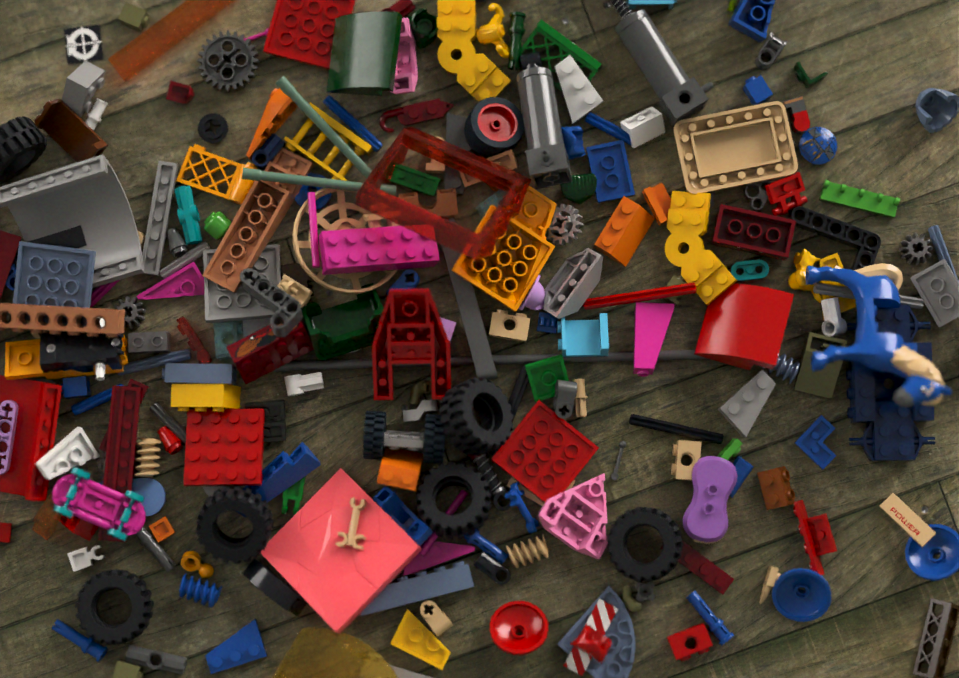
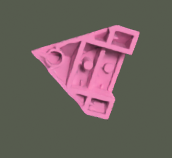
(406, 67)
(579, 517)

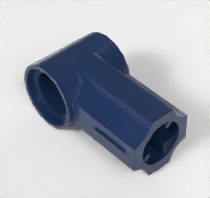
(268, 150)

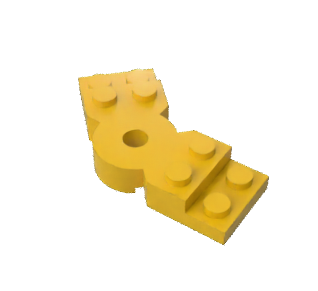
(457, 30)
(687, 224)

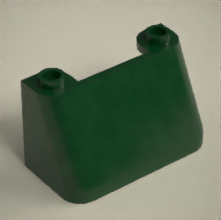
(343, 326)

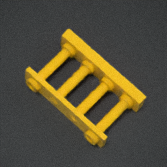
(360, 145)

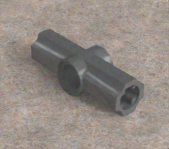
(144, 656)

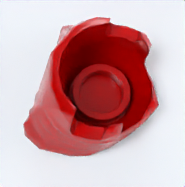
(592, 643)

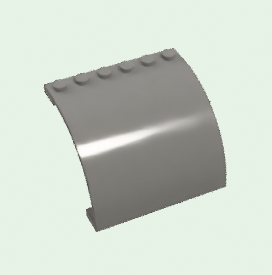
(84, 196)

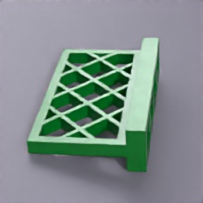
(563, 44)

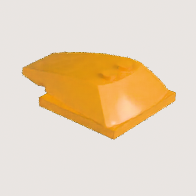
(516, 255)

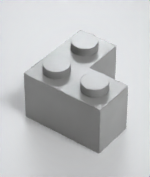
(81, 87)

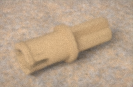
(580, 399)

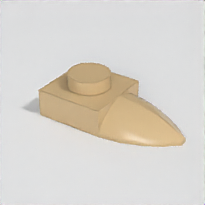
(771, 576)

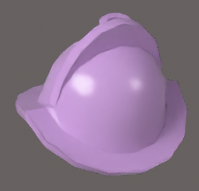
(535, 297)

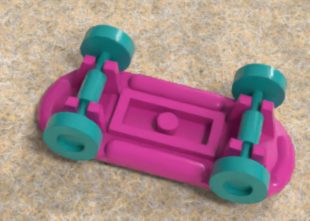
(98, 504)

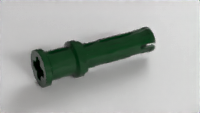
(516, 31)

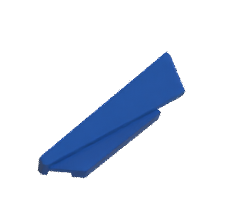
(285, 472)

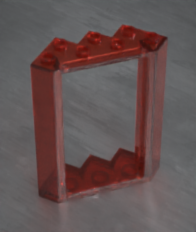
(428, 224)

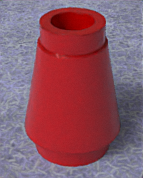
(169, 440)

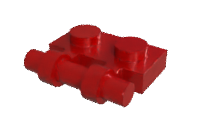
(784, 188)

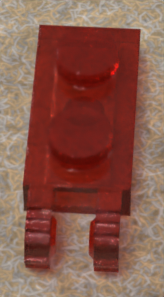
(194, 341)

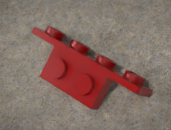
(816, 534)

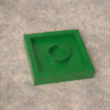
(543, 376)

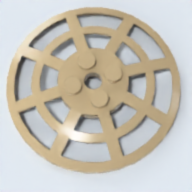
(341, 224)

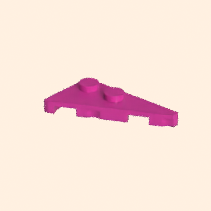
(182, 283)
(437, 554)

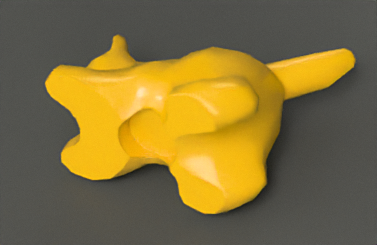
(797, 279)

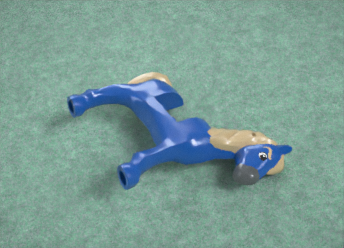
(873, 288)

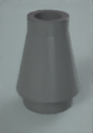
(176, 243)

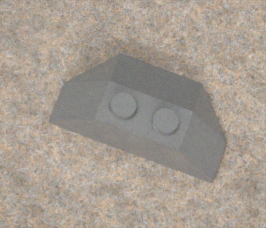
(573, 283)

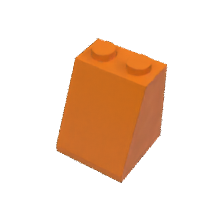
(400, 469)

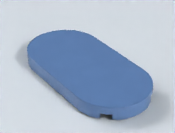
(152, 491)

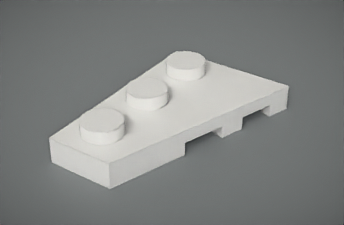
(577, 89)

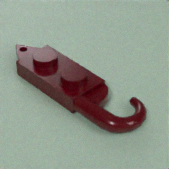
(416, 113)

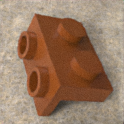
(776, 487)

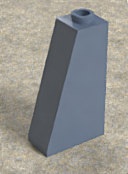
(199, 373)

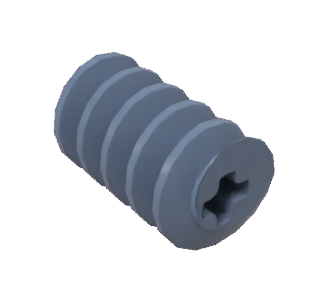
(786, 368)

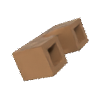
(444, 206)

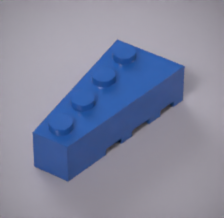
(752, 18)

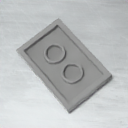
(939, 291)

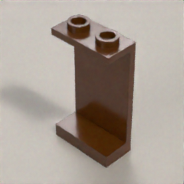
(69, 131)

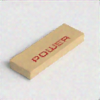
(907, 520)

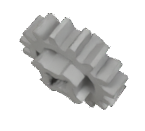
(564, 225)

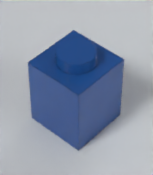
(757, 90)
(76, 387)

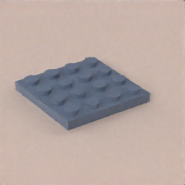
(54, 277)

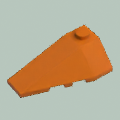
(275, 114)

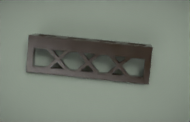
(943, 641)

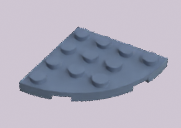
(620, 631)

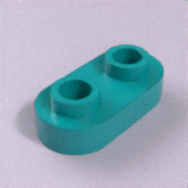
(748, 269)

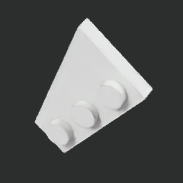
(68, 453)

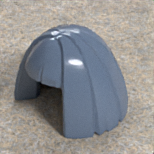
(936, 108)

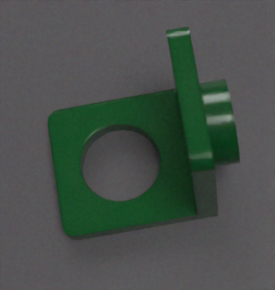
(803, 77)

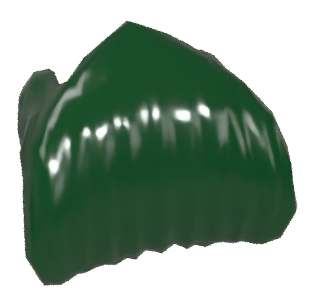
(423, 27)
(580, 189)

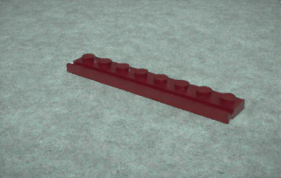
(121, 443)

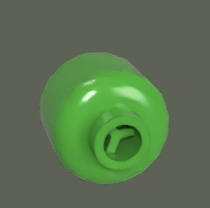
(217, 224)

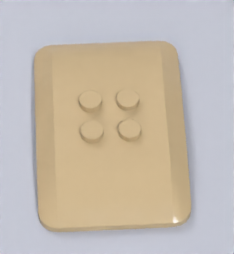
(735, 147)

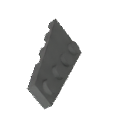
(455, 136)

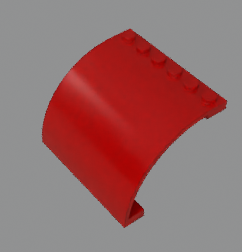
(34, 434)

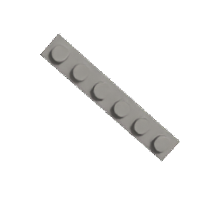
(159, 217)

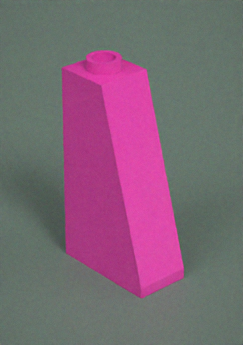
(649, 334)

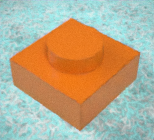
(162, 529)

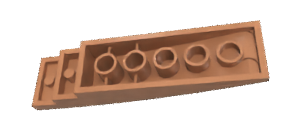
(256, 222)

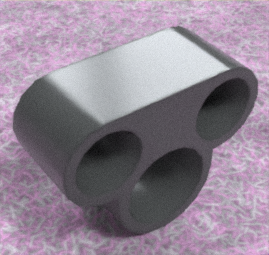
(761, 196)

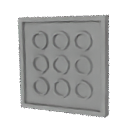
(226, 306)

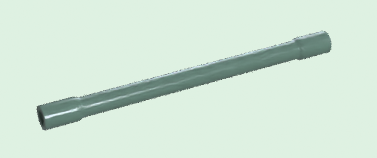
(290, 91)
(257, 175)

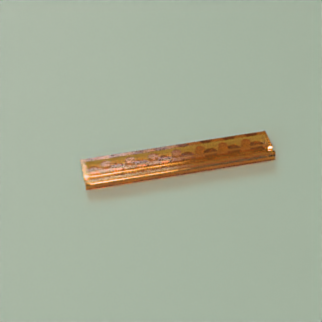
(164, 35)

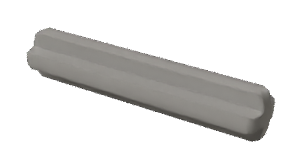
(184, 260)

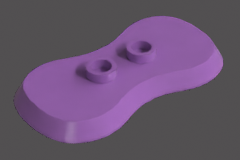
(707, 513)

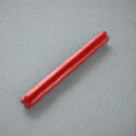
(639, 296)

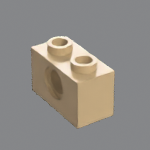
(498, 330)
(688, 448)

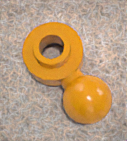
(205, 570)

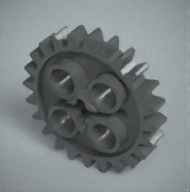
(215, 49)

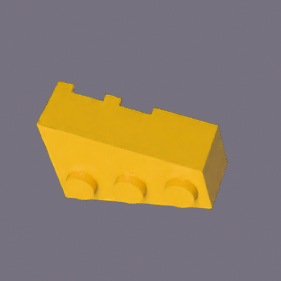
(205, 397)

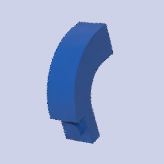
(402, 515)

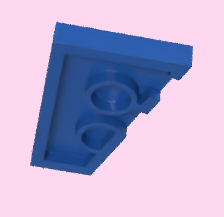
(238, 649)

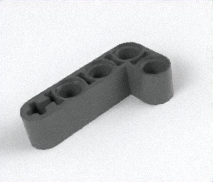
(268, 298)

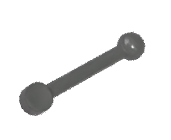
(614, 476)

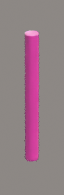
(313, 230)
(451, 510)

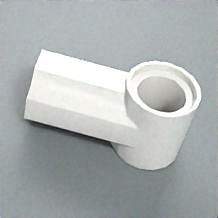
(833, 323)
(299, 383)

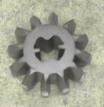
(921, 255)
(136, 312)

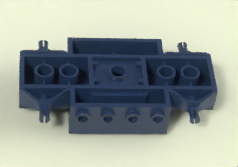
(890, 428)

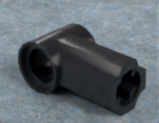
(491, 568)

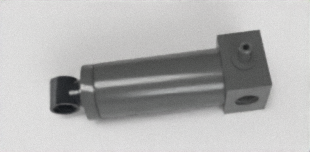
(546, 149)

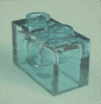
(221, 330)

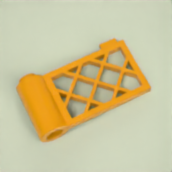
(237, 188)

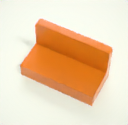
(658, 202)

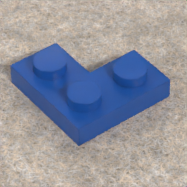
(812, 442)

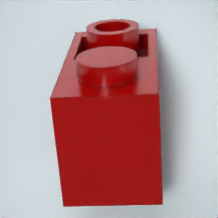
(79, 526)

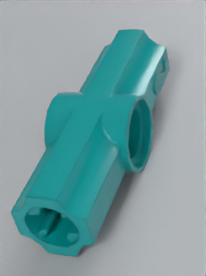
(188, 215)

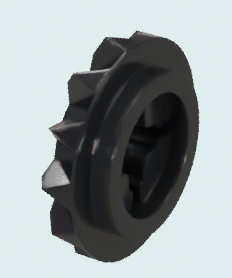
(217, 120)

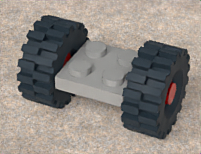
(377, 437)

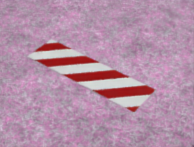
(599, 621)

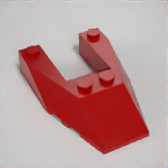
(410, 334)

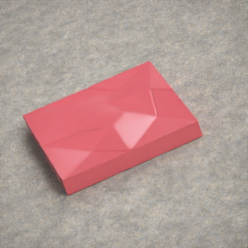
(333, 578)

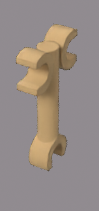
(352, 539)

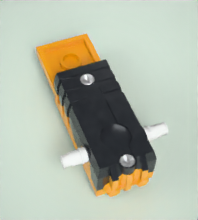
(66, 356)

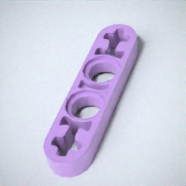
(8, 437)

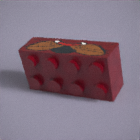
(753, 232)
(265, 352)

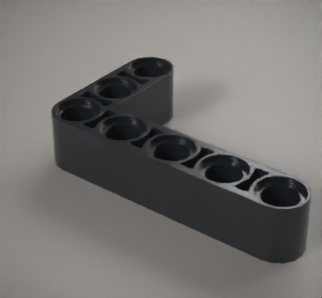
(842, 237)

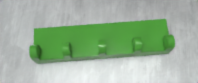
(859, 199)

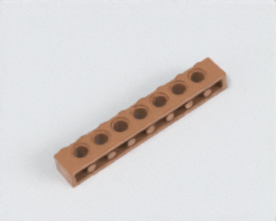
(114, 319)

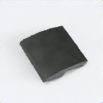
(274, 419)

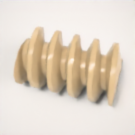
(147, 457)
(528, 551)

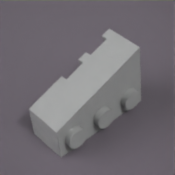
(747, 403)

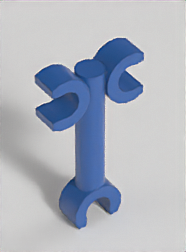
(514, 495)

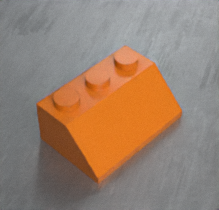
(624, 231)

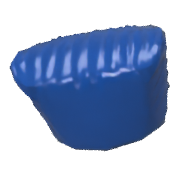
(573, 141)

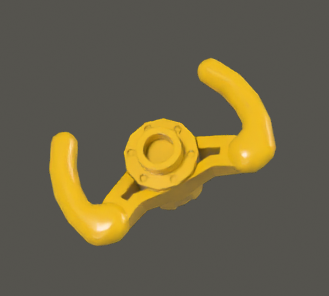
(494, 31)

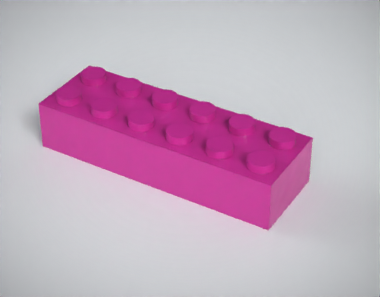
(375, 250)

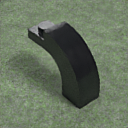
(274, 587)

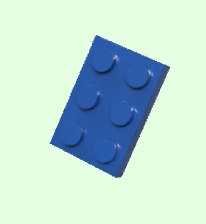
(611, 170)

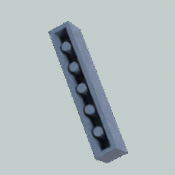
(422, 587)

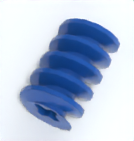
(199, 591)

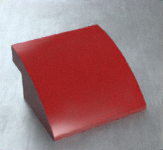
(745, 326)

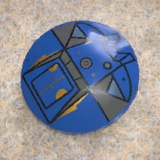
(818, 145)

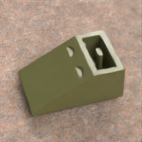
(818, 382)

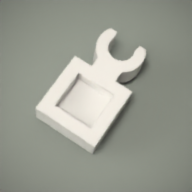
(83, 558)

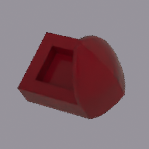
(179, 92)

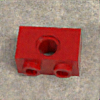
(698, 633)

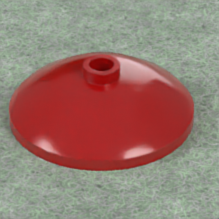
(515, 618)

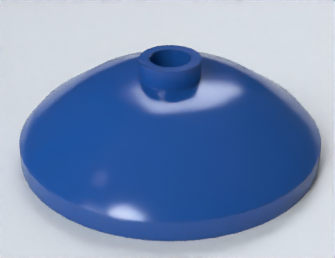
(922, 559)
(801, 604)

